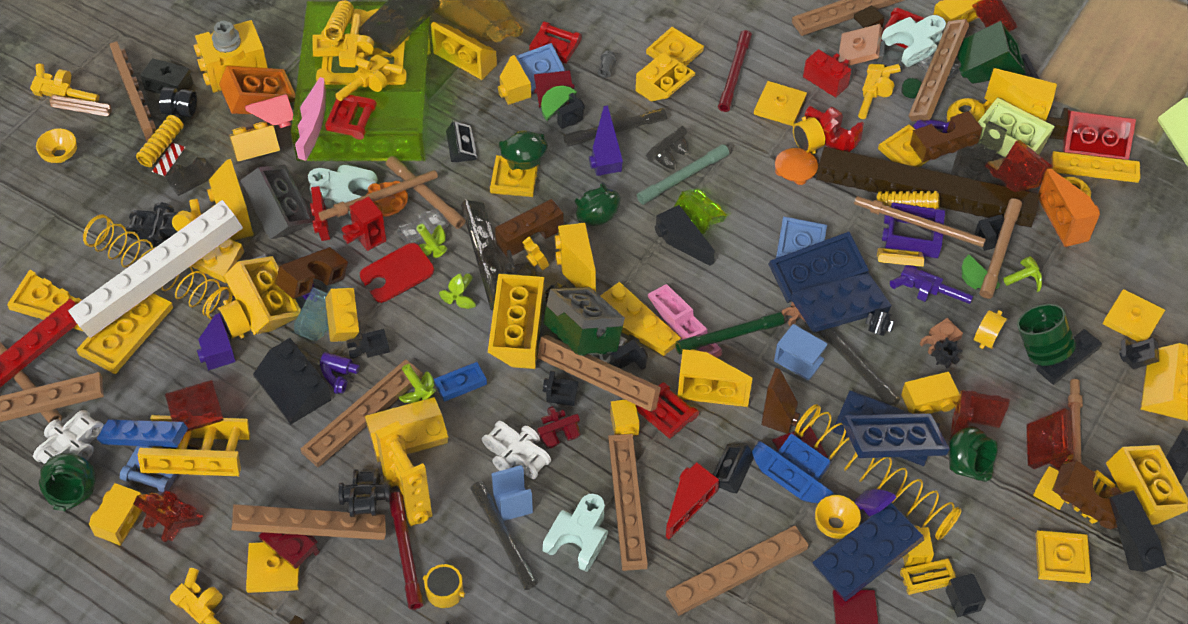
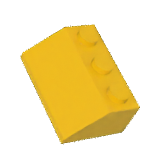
(463, 50)
(226, 187)
(258, 295)
(1167, 383)
(420, 421)
(1152, 480)

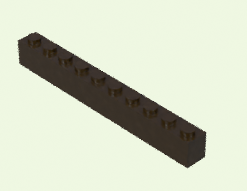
(954, 191)

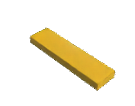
(1095, 166)

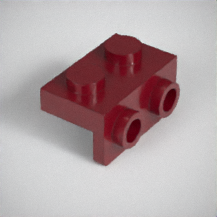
(291, 547)

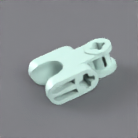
(918, 36)
(341, 184)
(579, 528)

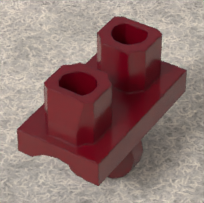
(568, 425)

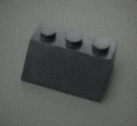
(291, 381)

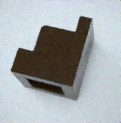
(869, 17)
(1060, 124)

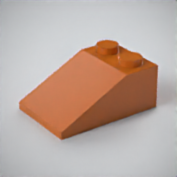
(251, 85)
(1068, 209)

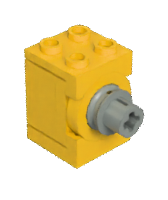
(228, 47)

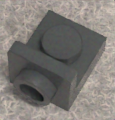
(889, 57)

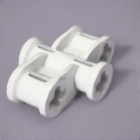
(69, 438)
(516, 449)

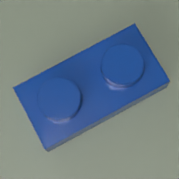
(460, 381)

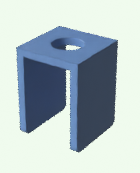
(800, 352)
(510, 493)

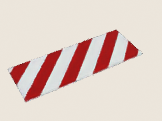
(168, 159)

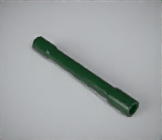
(764, 323)

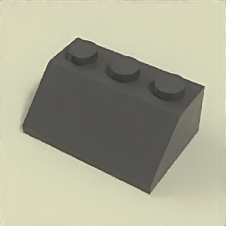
(276, 200)

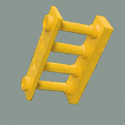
(198, 461)
(401, 473)

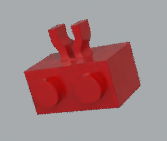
(827, 72)
(366, 224)

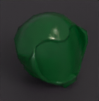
(524, 150)
(597, 206)
(972, 454)
(66, 480)

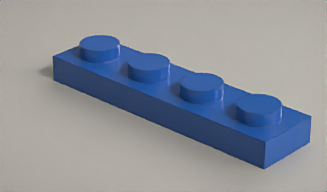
(142, 433)

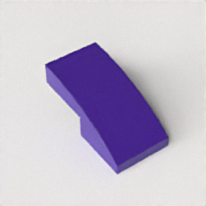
(874, 500)

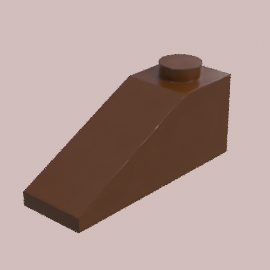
(780, 405)

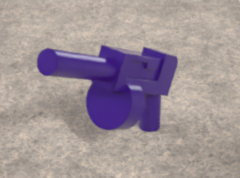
(927, 284)

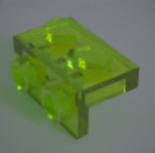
(700, 209)

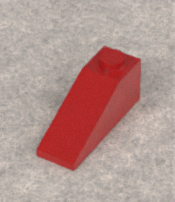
(693, 492)

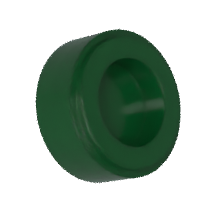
(911, 88)

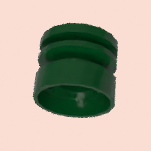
(1046, 334)

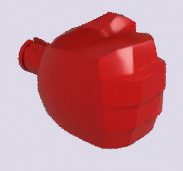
(835, 135)

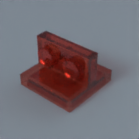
(1050, 440)

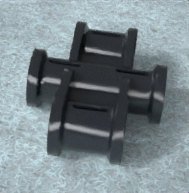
(152, 225)
(364, 492)

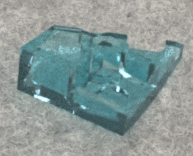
(313, 320)

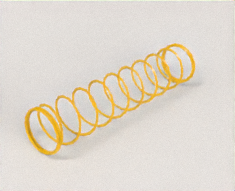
(209, 301)
(945, 526)

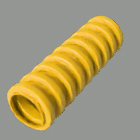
(338, 21)
(159, 141)
(921, 199)

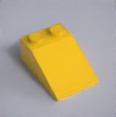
(1021, 91)
(575, 255)
(712, 380)

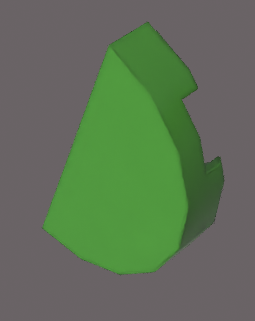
(555, 99)
(973, 273)

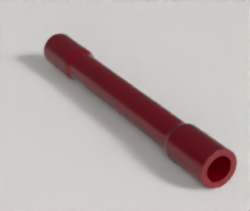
(728, 93)
(412, 587)

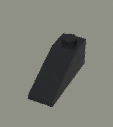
(683, 235)
(1136, 532)

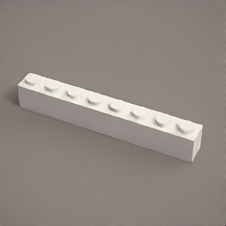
(155, 269)

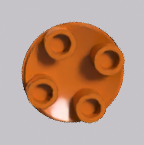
(796, 165)
(391, 204)

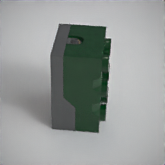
(583, 320)

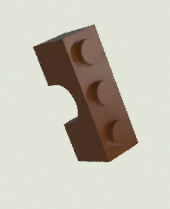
(931, 144)
(542, 218)
(298, 275)
(1075, 486)

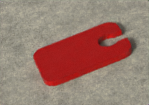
(400, 270)

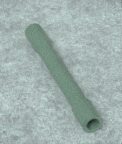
(656, 189)

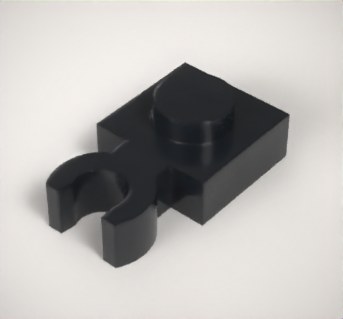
(372, 343)

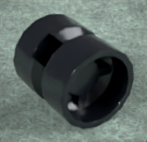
(181, 102)

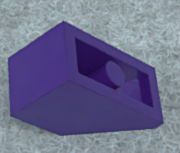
(215, 345)

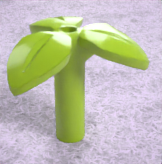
(432, 241)
(1031, 269)
(457, 286)
(422, 387)

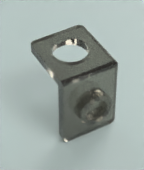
(988, 146)
(512, 269)

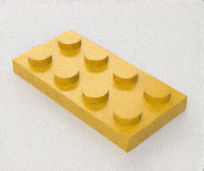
(126, 334)

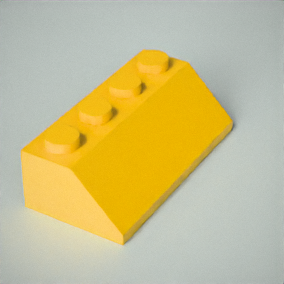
(517, 320)

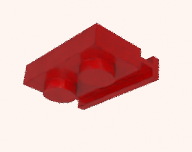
(317, 206)

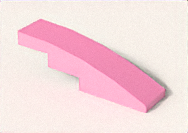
(312, 119)
(680, 317)

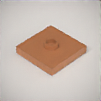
(861, 45)

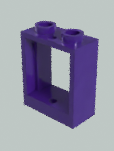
(928, 248)

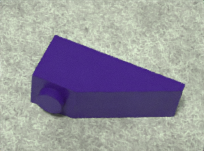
(606, 152)

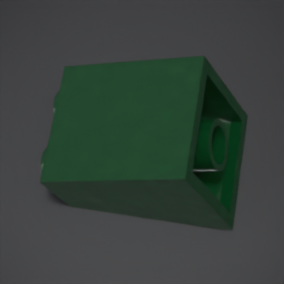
(989, 50)

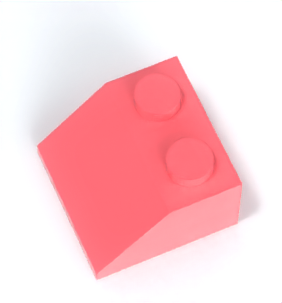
(273, 110)

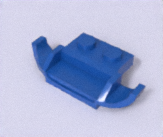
(795, 468)

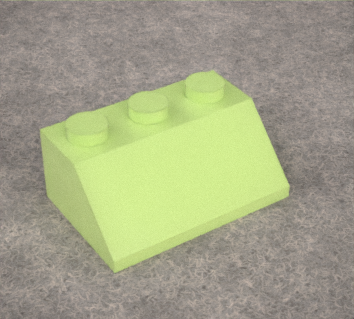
(1019, 126)
(1176, 127)

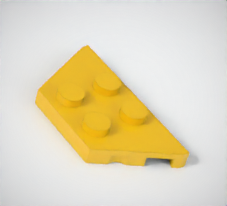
(220, 259)

